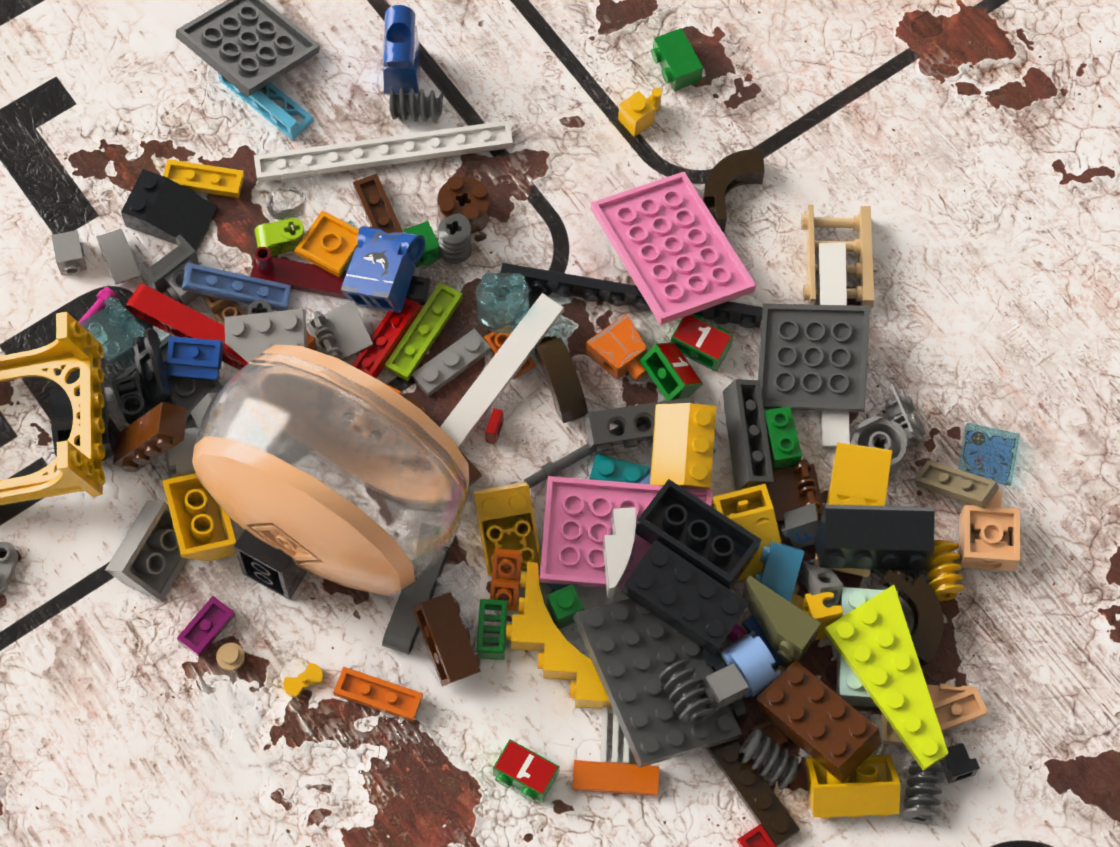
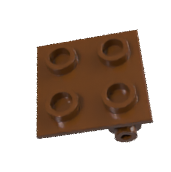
(794, 489)

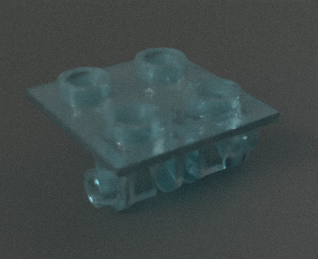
(114, 328)

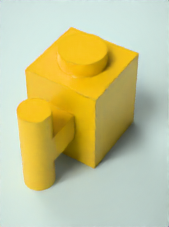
(639, 112)

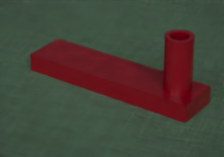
(297, 274)

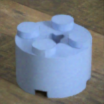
(752, 662)

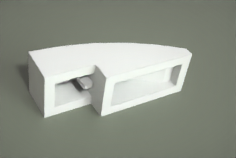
(618, 547)

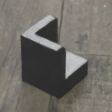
(958, 764)

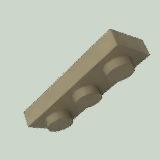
(956, 484)

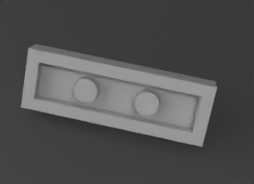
(451, 362)

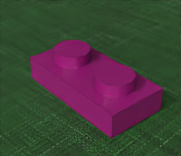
(206, 626)

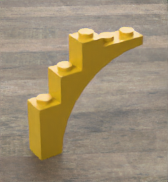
(560, 658)

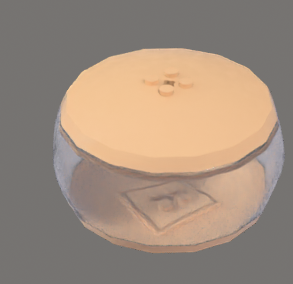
(332, 469)

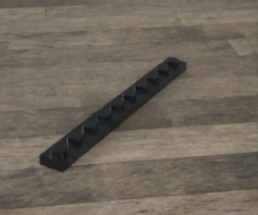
(624, 294)

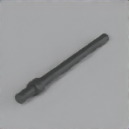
(552, 469)

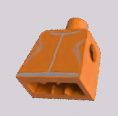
(619, 349)

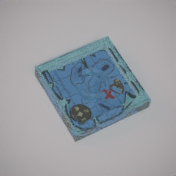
(989, 453)

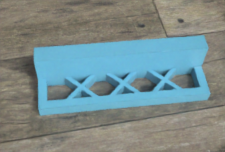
(272, 112)

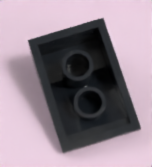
(167, 209)

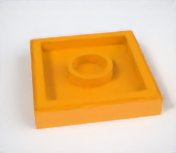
(329, 244)

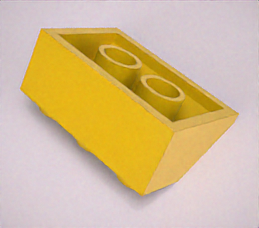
(683, 445)
(198, 520)
(867, 791)

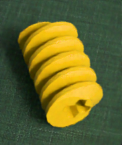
(943, 570)

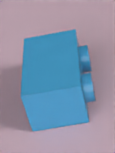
(780, 568)

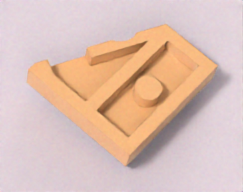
(956, 705)

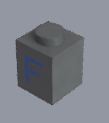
(801, 525)

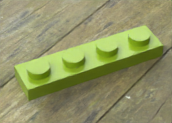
(423, 331)

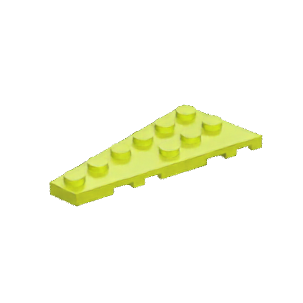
(884, 660)

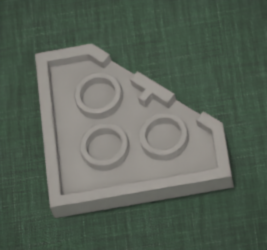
(256, 333)

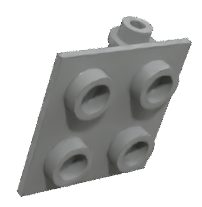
(339, 331)
(901, 411)

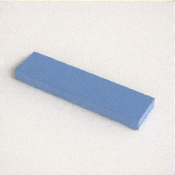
(235, 286)

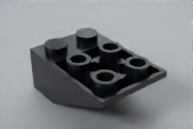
(63, 419)

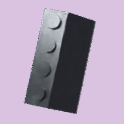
(875, 537)

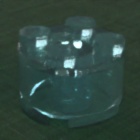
(502, 301)

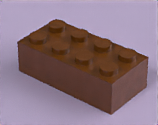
(819, 721)

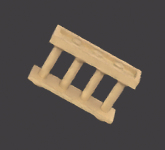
(862, 246)

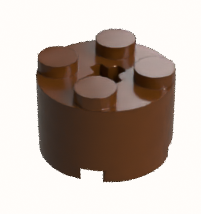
(467, 198)

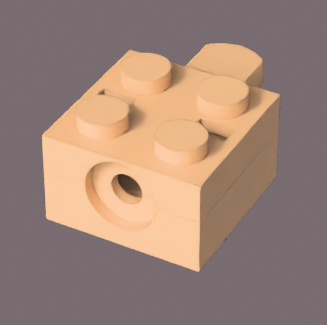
(987, 534)

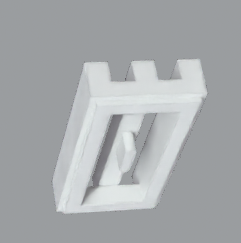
(605, 712)

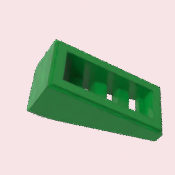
(492, 652)

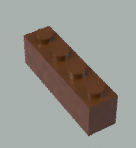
(150, 437)

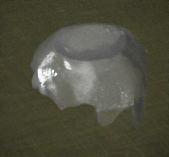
(286, 204)

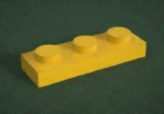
(205, 178)

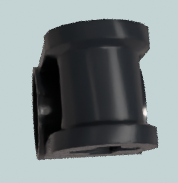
(130, 395)

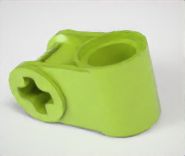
(279, 236)

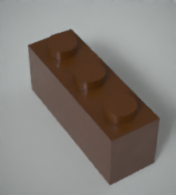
(447, 639)

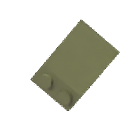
(782, 623)

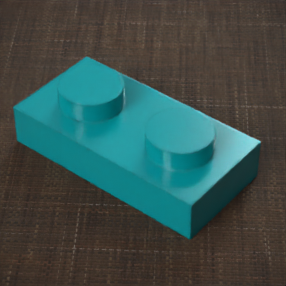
(617, 470)

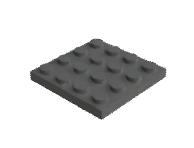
(247, 43)
(814, 357)

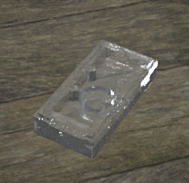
(309, 182)

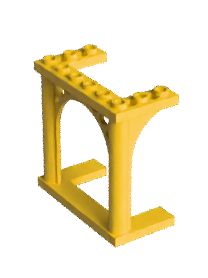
(77, 465)

